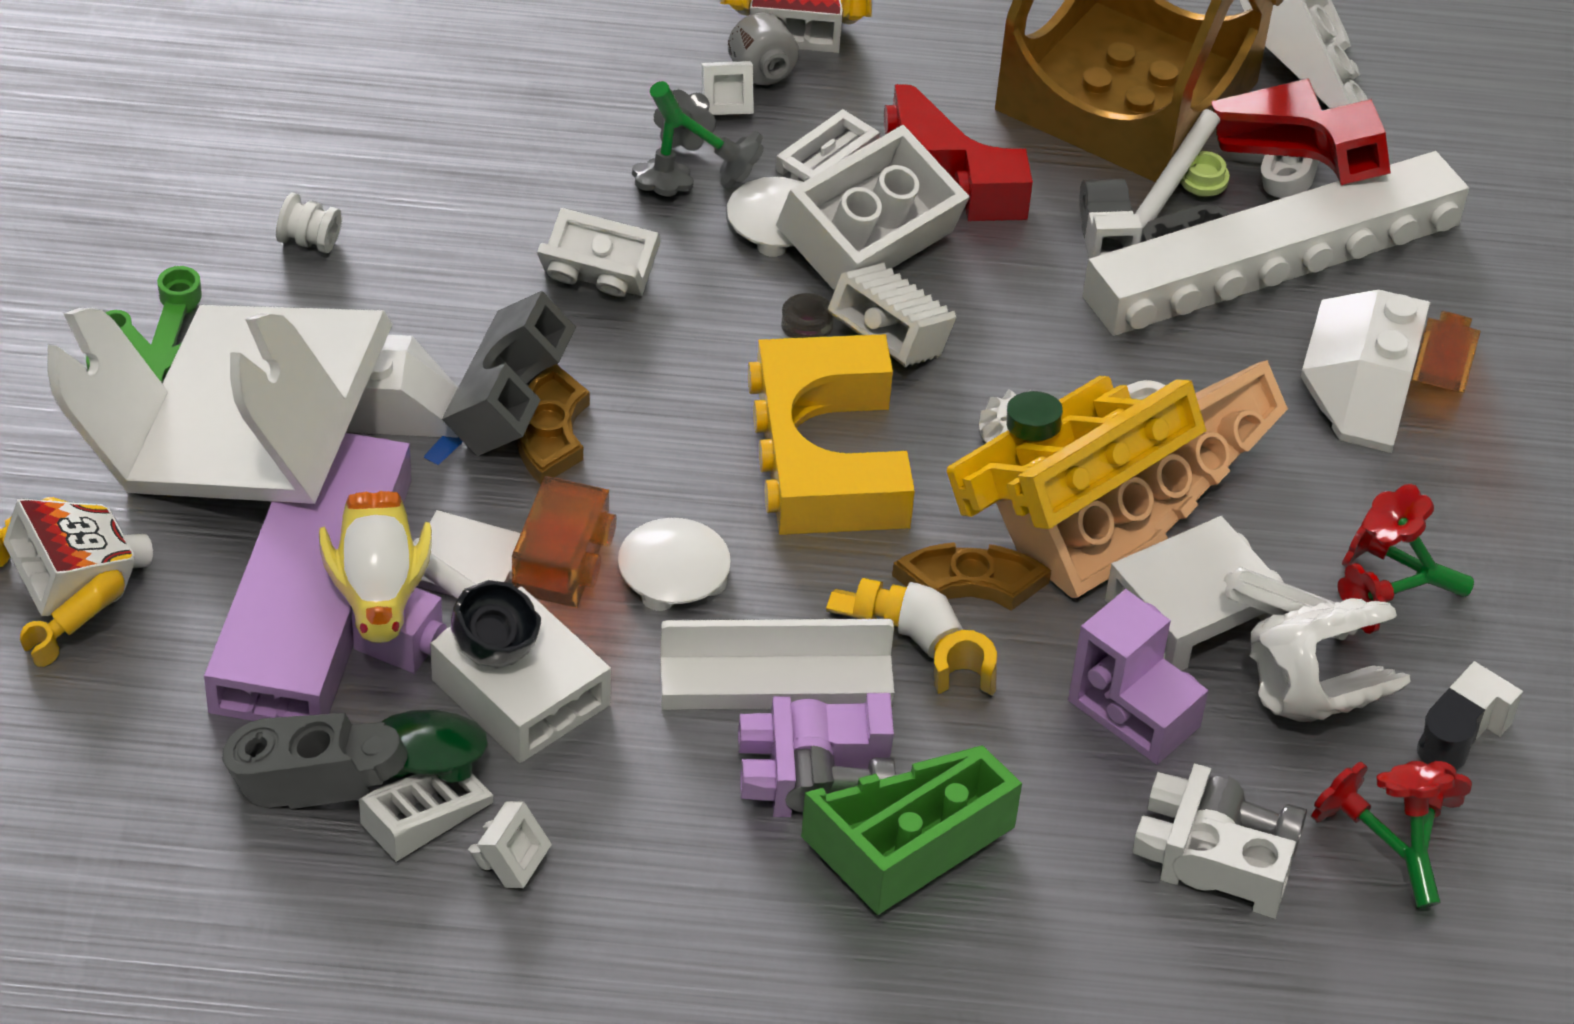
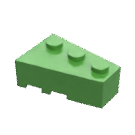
(911, 826)

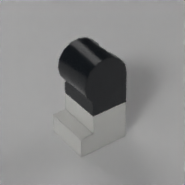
(1464, 712)

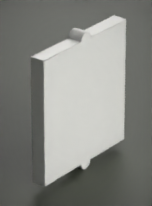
(471, 548)

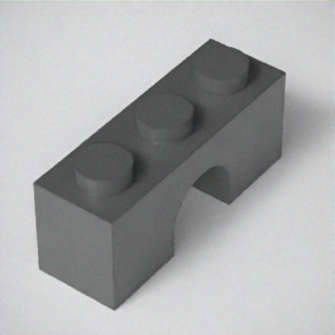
(494, 397)

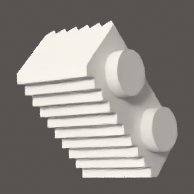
(880, 302)

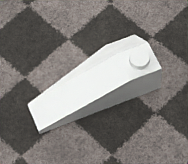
(1312, 45)

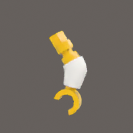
(929, 621)

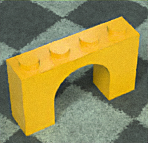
(815, 486)

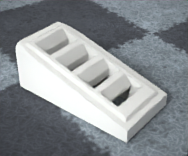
(406, 835)

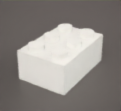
(872, 207)

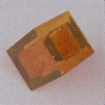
(1447, 352)

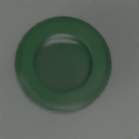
(1034, 416)

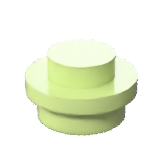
(1206, 175)

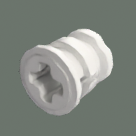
(308, 223)

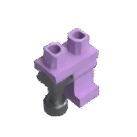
(814, 748)

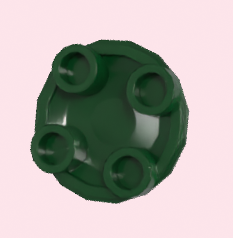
(439, 743)

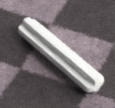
(1269, 594)

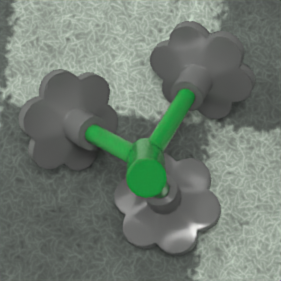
(688, 123)

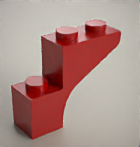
(1291, 123)
(992, 176)

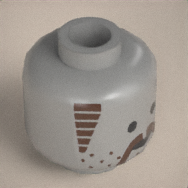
(767, 45)

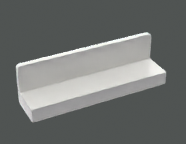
(753, 660)

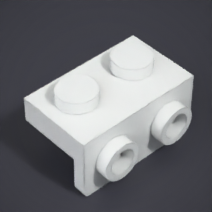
(599, 253)

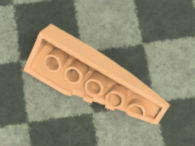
(1150, 503)

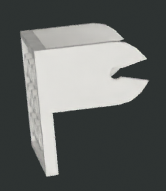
(243, 409)

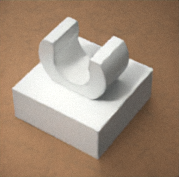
(728, 87)
(511, 845)

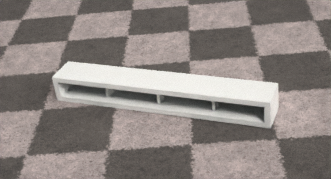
(1272, 243)

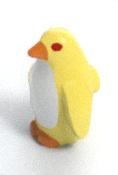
(376, 561)

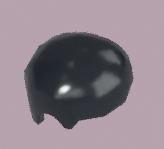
(494, 623)

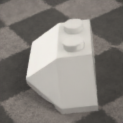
(1364, 363)
(404, 393)

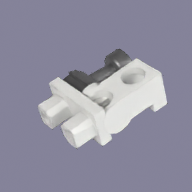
(1220, 838)

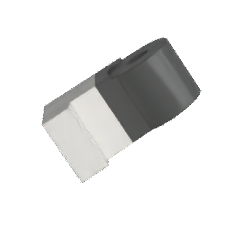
(1107, 214)

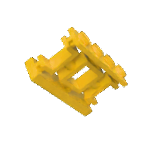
(1098, 448)

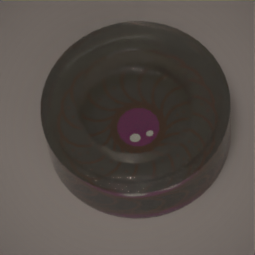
(806, 316)

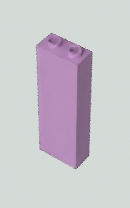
(288, 620)

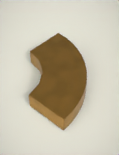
(549, 439)
(974, 572)

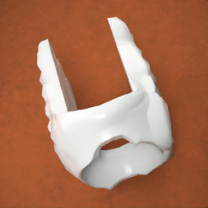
(1290, 670)

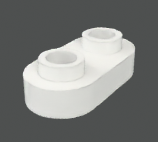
(1287, 175)

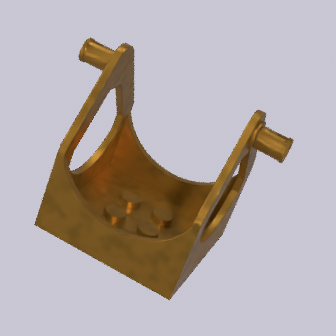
(1128, 73)

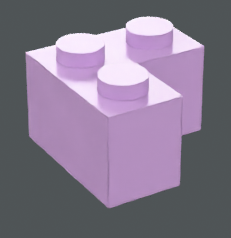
(1129, 684)

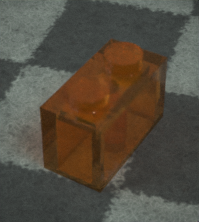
(563, 541)

